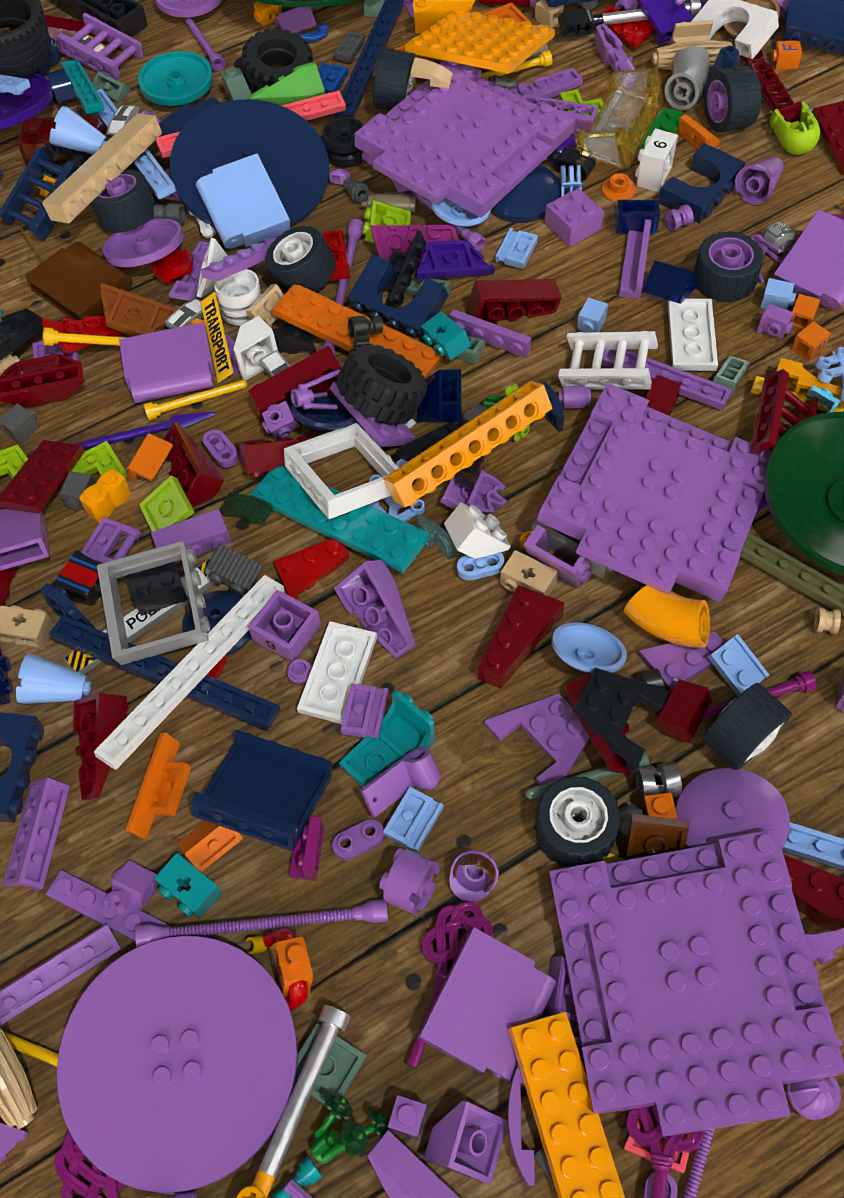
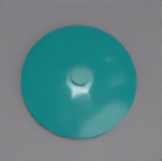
(175, 78)

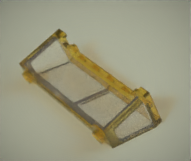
(624, 118)

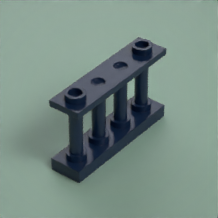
(41, 224)

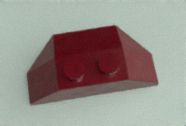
(41, 380)

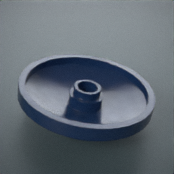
(529, 198)

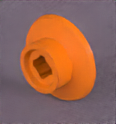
(618, 188)

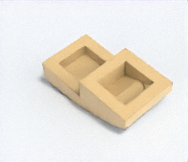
(426, 69)

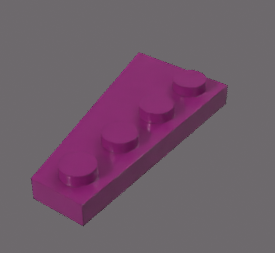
(400, 237)

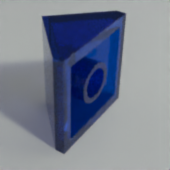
(670, 282)

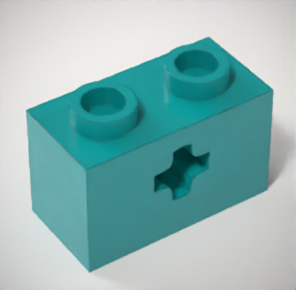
(445, 336)
(180, 873)

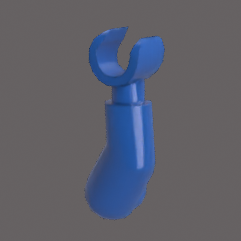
(317, 35)

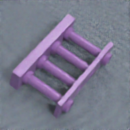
(98, 60)

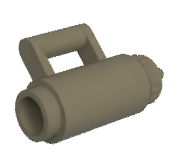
(393, 198)

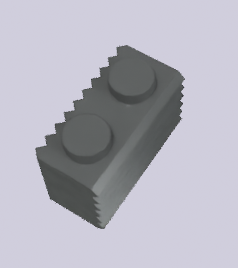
(233, 570)

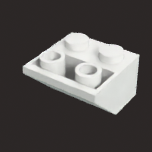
(475, 532)

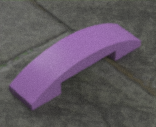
(188, 286)
(523, 1158)

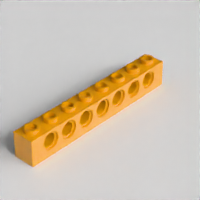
(530, 396)

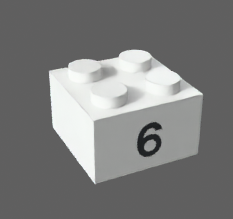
(656, 160)

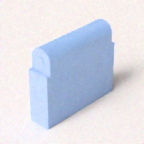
(243, 203)

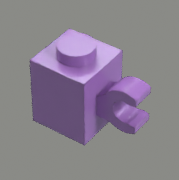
(131, 887)

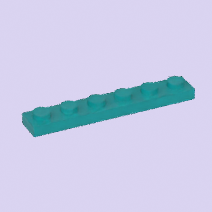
(83, 87)

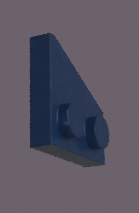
(62, 605)

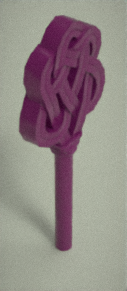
(458, 922)
(660, 1162)
(77, 1166)

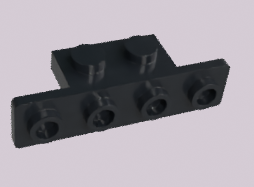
(404, 266)

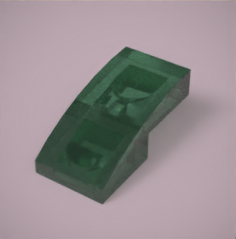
(247, 507)

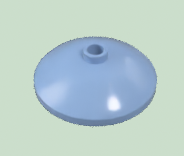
(455, 214)
(588, 647)

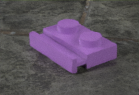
(364, 711)

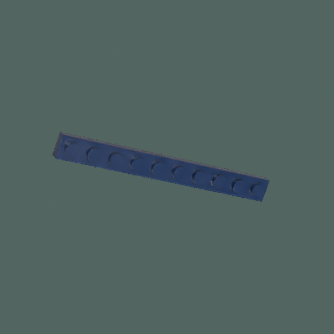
(370, 56)
(155, 668)

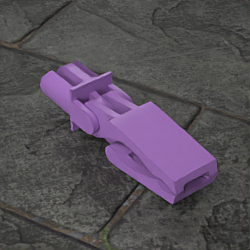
(611, 49)

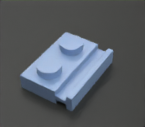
(517, 248)
(737, 665)
(413, 819)

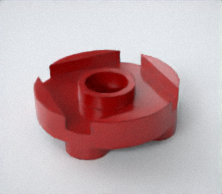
(173, 265)

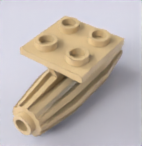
(688, 35)
(16, 1096)

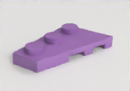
(680, 661)

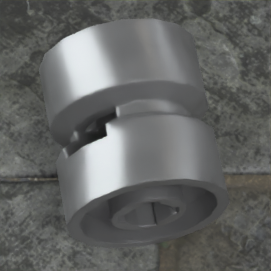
(667, 779)

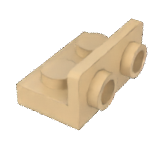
(264, 304)

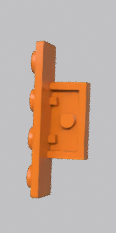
(160, 787)

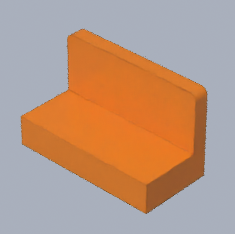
(695, 133)
(149, 458)
(208, 844)

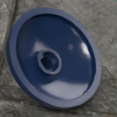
(324, 419)
(217, 602)

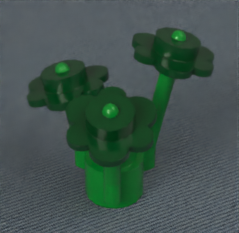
(353, 1138)

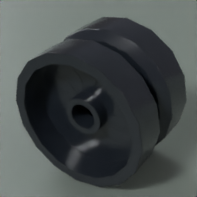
(340, 142)

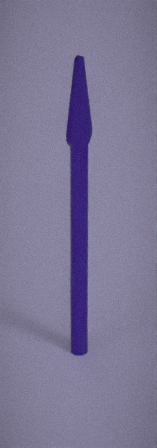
(183, 420)

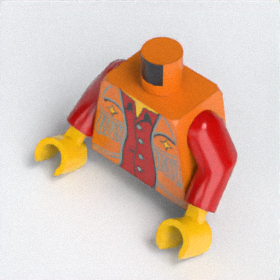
(289, 963)

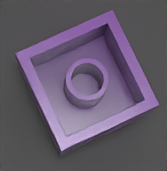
(574, 217)
(285, 626)

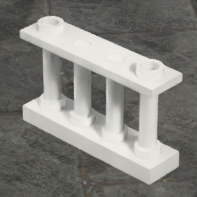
(618, 376)

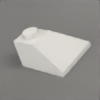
(213, 254)
(253, 343)

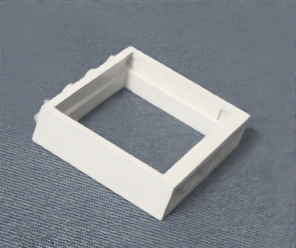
(333, 505)

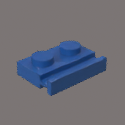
(332, 76)

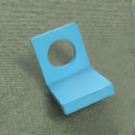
(824, 397)

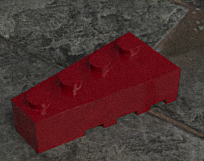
(513, 299)
(279, 387)
(519, 631)
(817, 893)

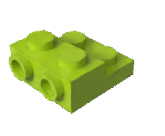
(383, 214)

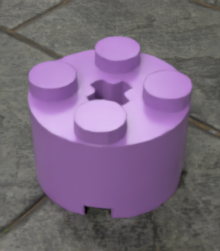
(409, 881)

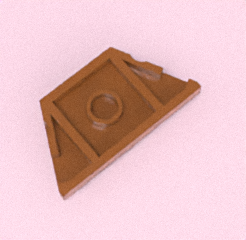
(132, 312)

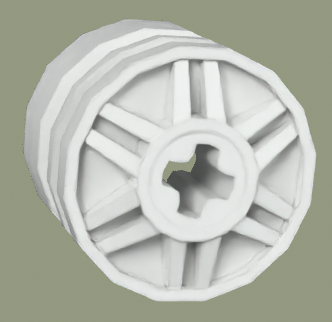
(237, 295)

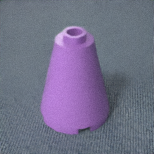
(758, 180)

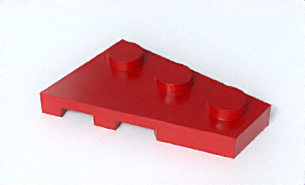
(631, 32)
(88, 326)
(305, 567)

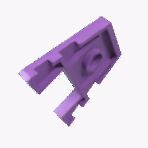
(551, 727)

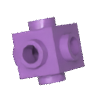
(279, 420)

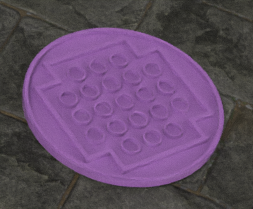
(177, 1064)

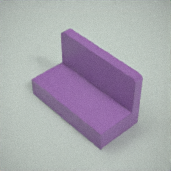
(295, 20)

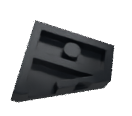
(293, 339)

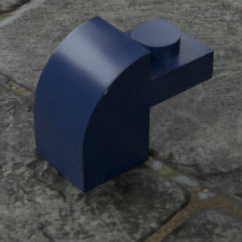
(61, 86)

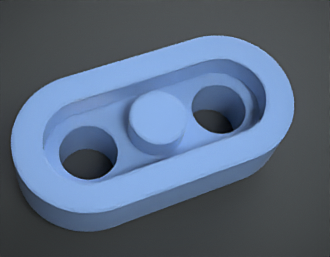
(479, 566)

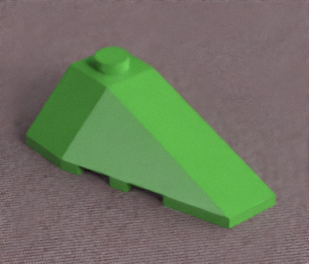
(297, 86)

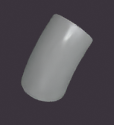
(687, 77)

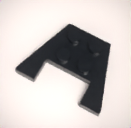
(17, 329)
(412, 449)
(607, 705)

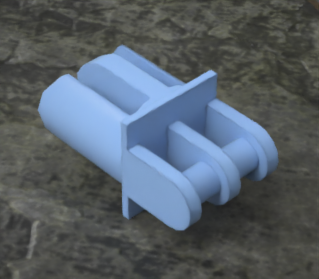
(567, 187)

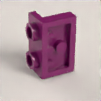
(308, 851)

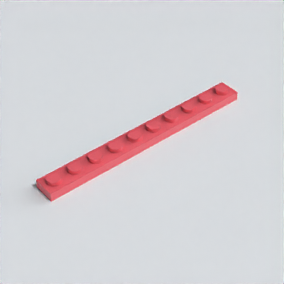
(307, 108)

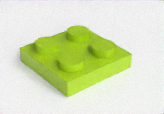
(166, 505)

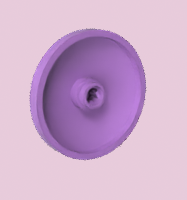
(187, 8)
(143, 244)
(730, 805)

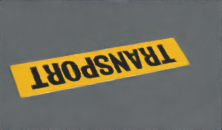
(216, 337)

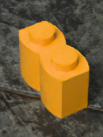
(105, 495)

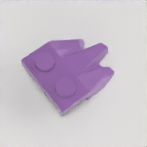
(483, 496)

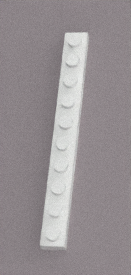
(185, 676)

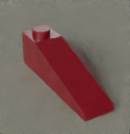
(94, 721)

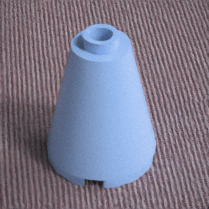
(75, 132)
(49, 682)

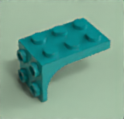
(401, 732)

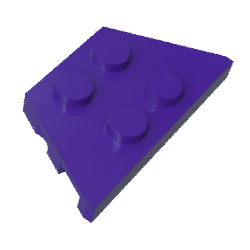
(452, 260)

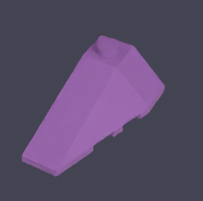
(374, 599)
(403, 1172)

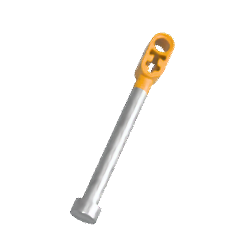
(332, 1022)

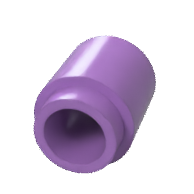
(574, 397)

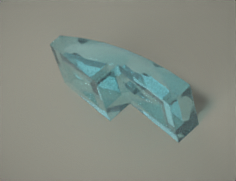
(437, 535)

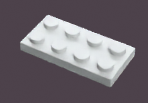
(692, 335)
(338, 663)

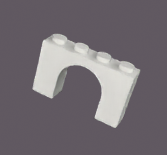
(759, 20)

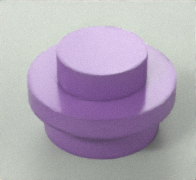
(299, 671)

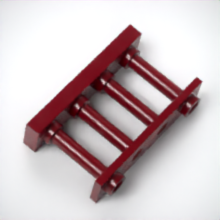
(772, 409)

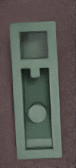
(235, 84)

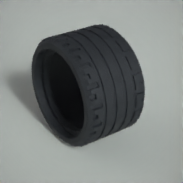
(30, 44)

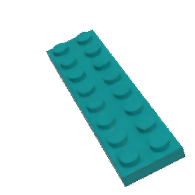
(361, 529)

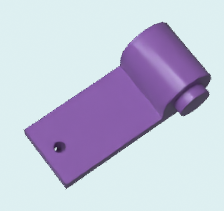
(412, 770)

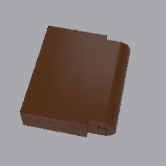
(73, 280)

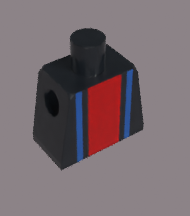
(80, 579)

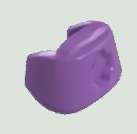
(338, 176)

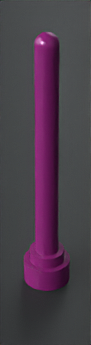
(803, 682)

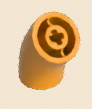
(670, 617)

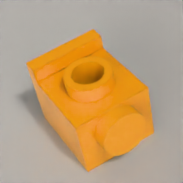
(266, 13)

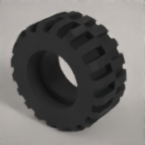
(272, 48)
(381, 384)

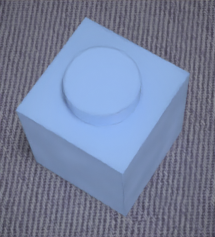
(778, 294)
(592, 316)

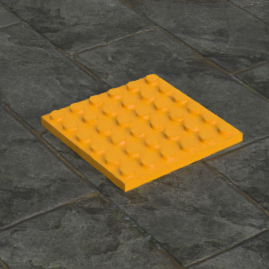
(481, 40)

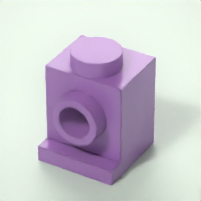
(776, 321)

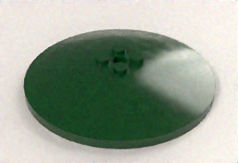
(808, 488)

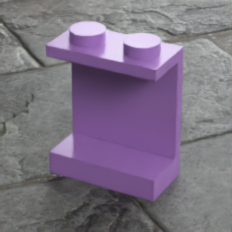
(536, 548)

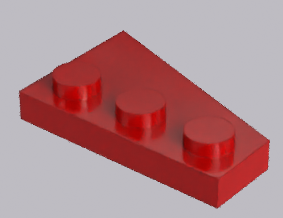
(337, 245)

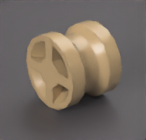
(827, 620)

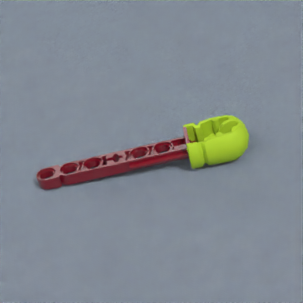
(791, 122)

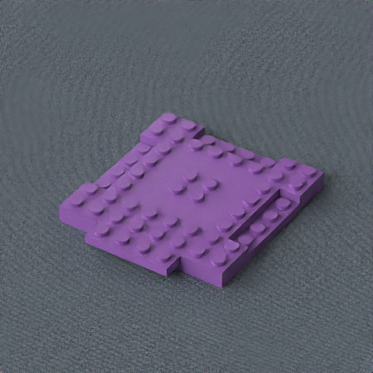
(463, 140)
(657, 496)
(694, 984)

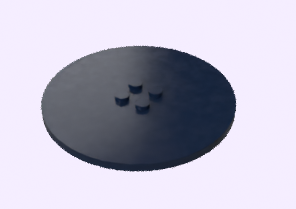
(240, 128)

